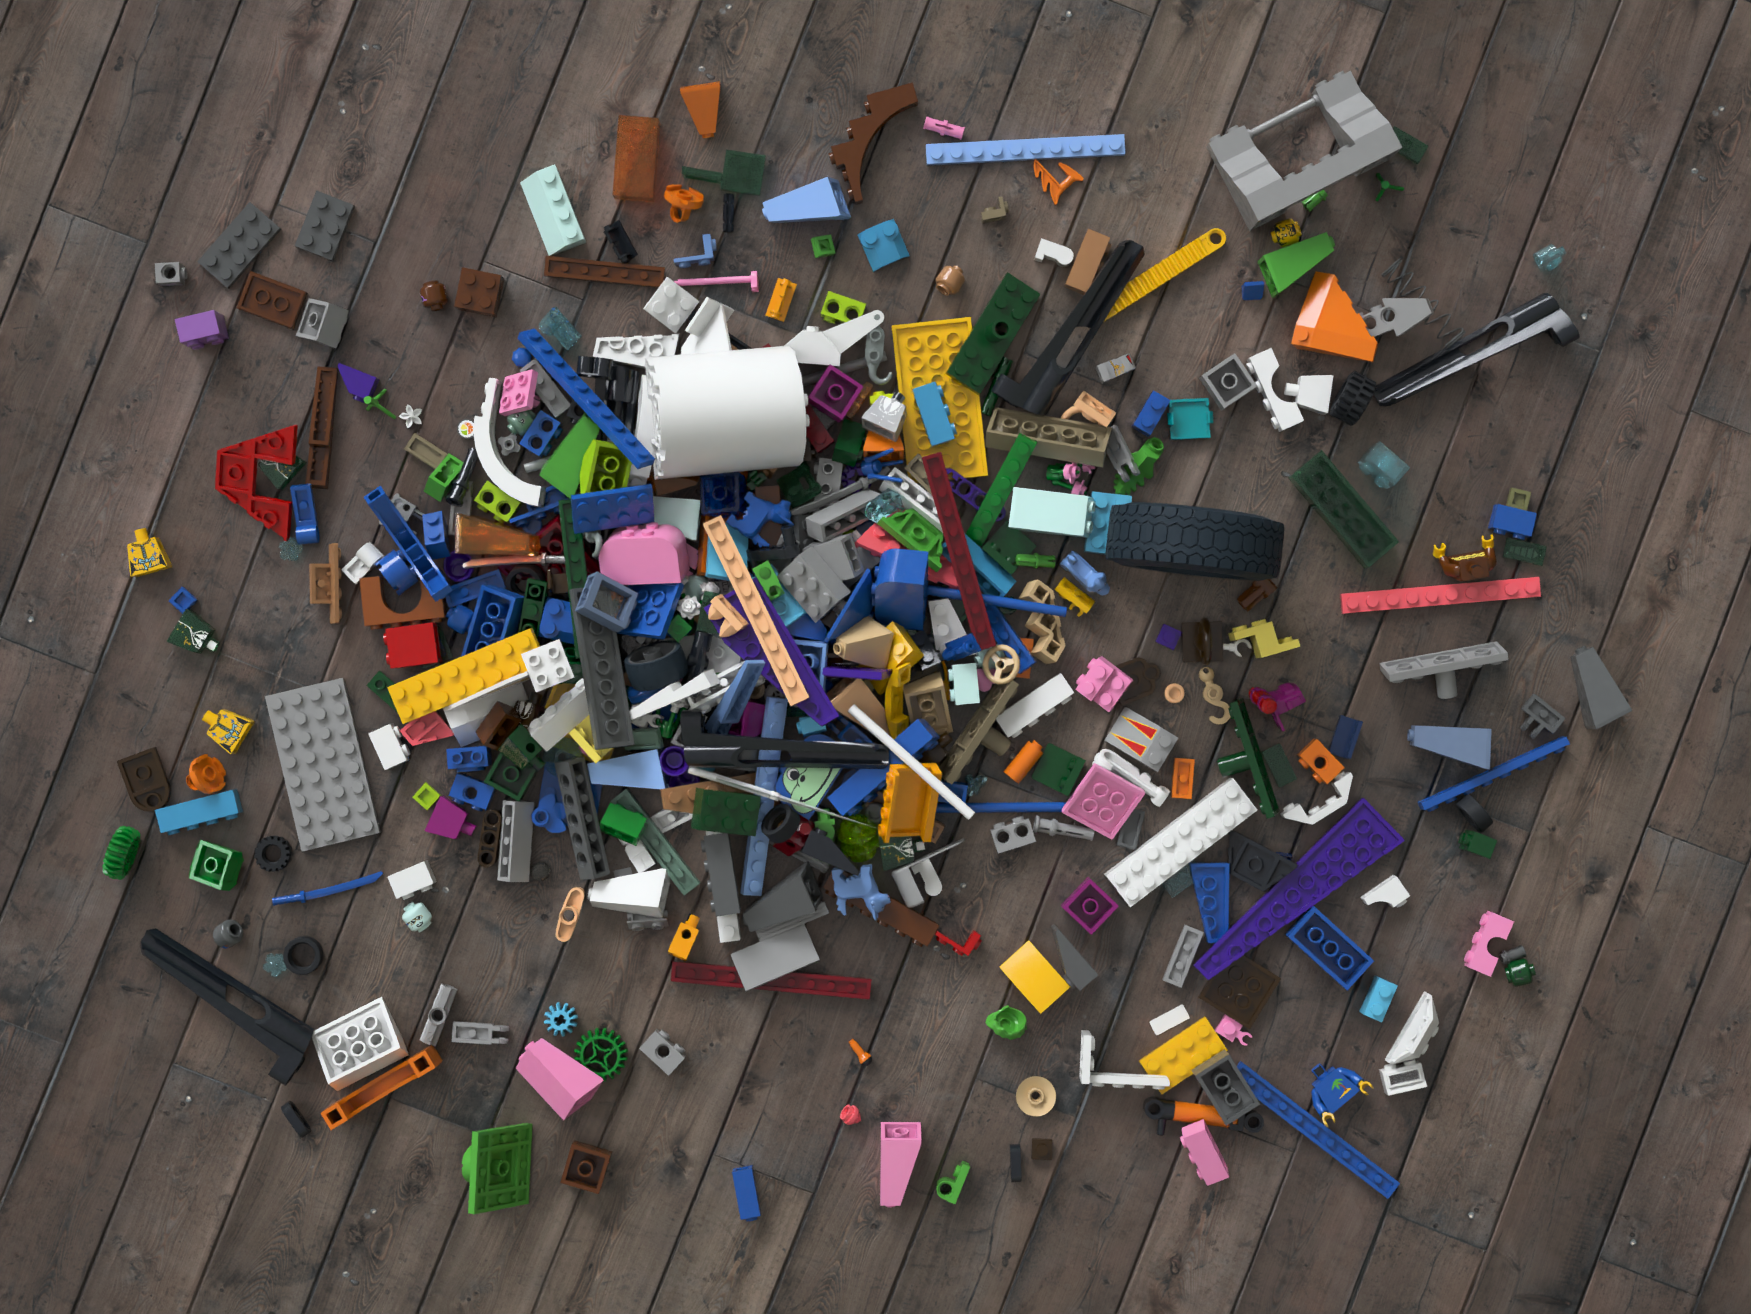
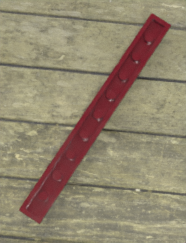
(958, 550)
(794, 982)

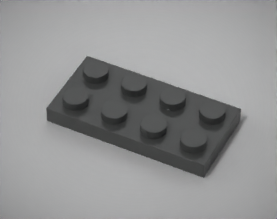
(239, 245)

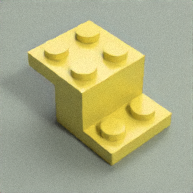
(1263, 638)
(583, 736)

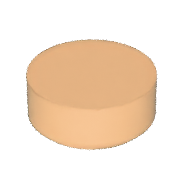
(1174, 693)

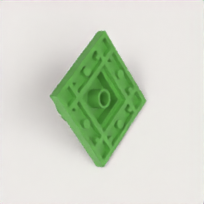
(498, 1168)

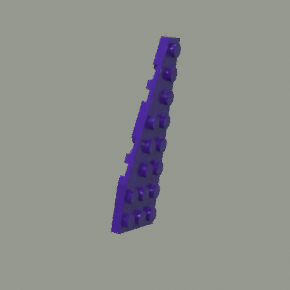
(749, 648)

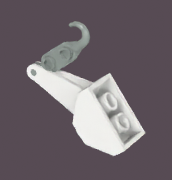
(826, 346)

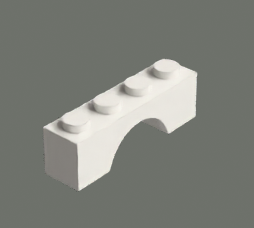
(1283, 413)

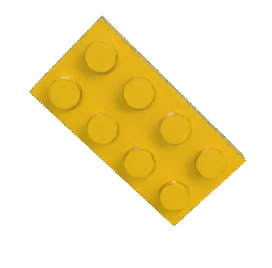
(1183, 1053)

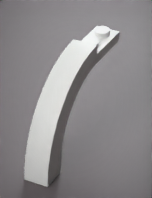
(644, 433)
(489, 456)

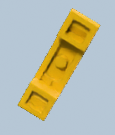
(896, 720)

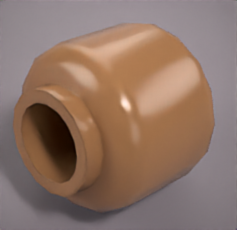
(950, 280)

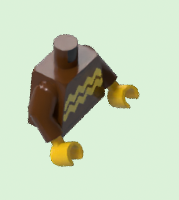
(1468, 565)

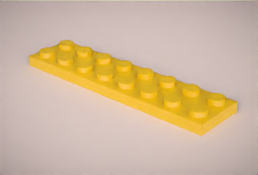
(462, 677)

